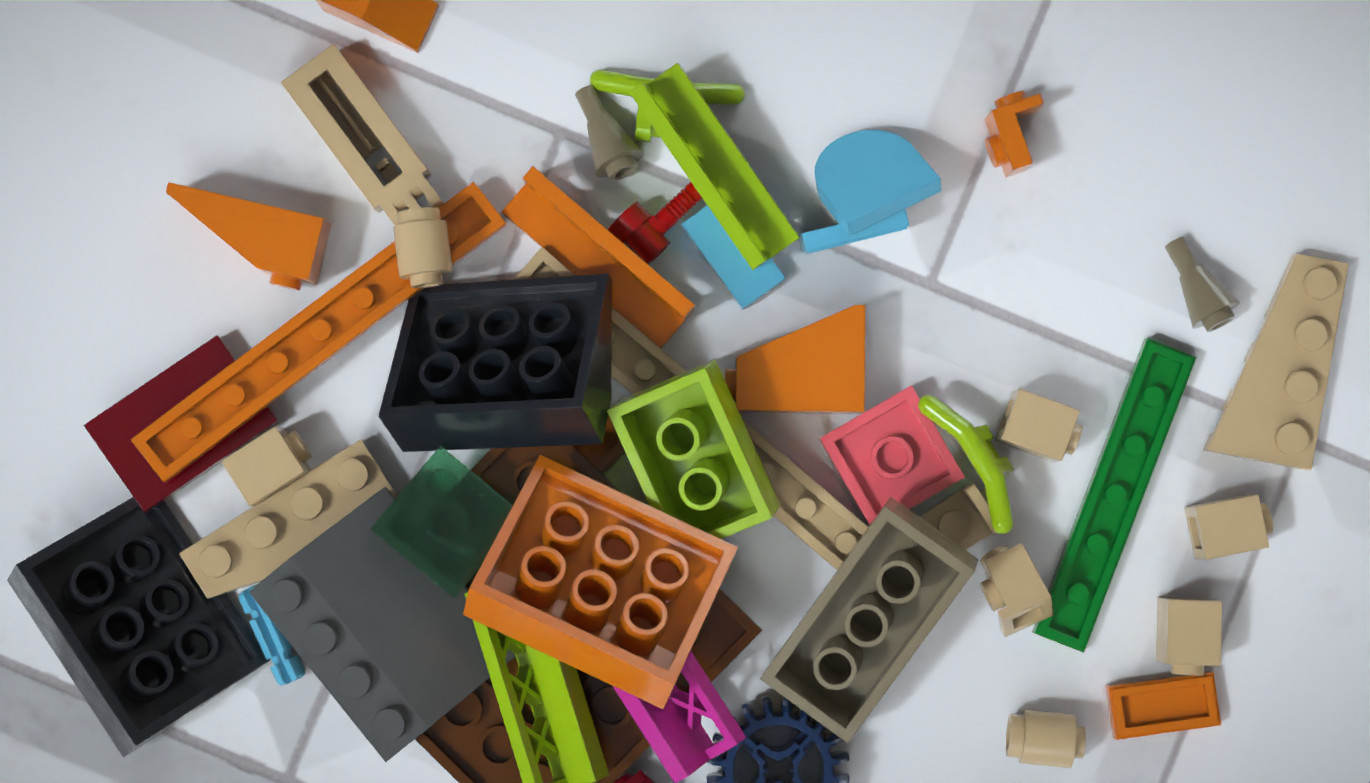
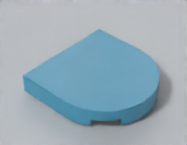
(871, 178)

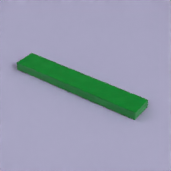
(1115, 493)

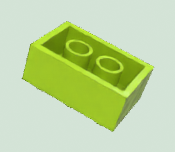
(695, 453)

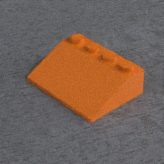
(599, 581)

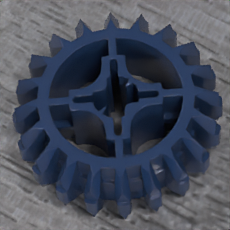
(794, 748)

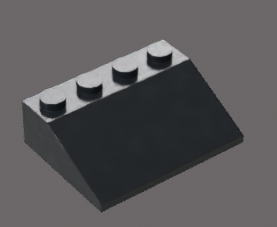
(502, 365)
(135, 622)

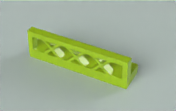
(715, 165)
(562, 717)

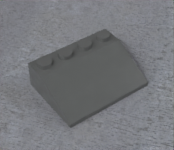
(375, 630)

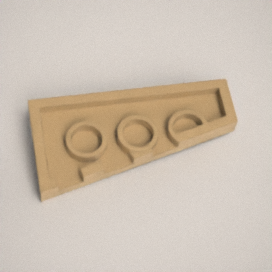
(1285, 375)
(284, 523)

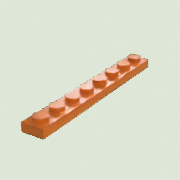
(302, 344)

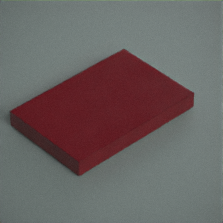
(135, 412)

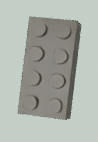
(870, 619)

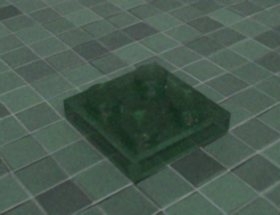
(444, 522)

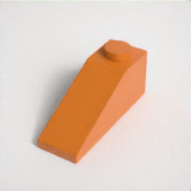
(269, 237)

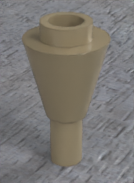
(611, 147)
(1205, 297)

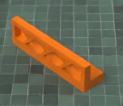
(590, 248)

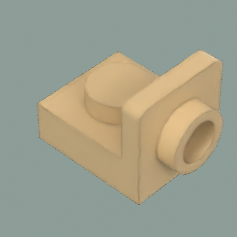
(962, 516)

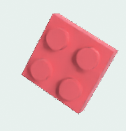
(891, 454)

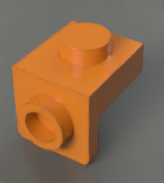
(1006, 142)

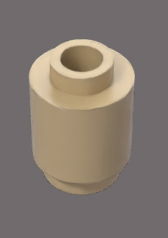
(422, 247)
(1045, 738)

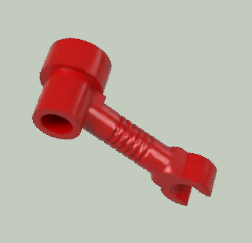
(647, 231)

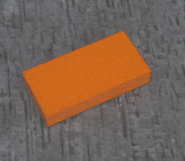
(1163, 705)

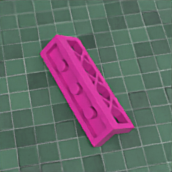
(677, 729)

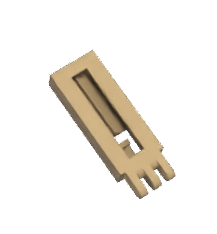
(355, 128)

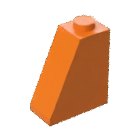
(805, 370)

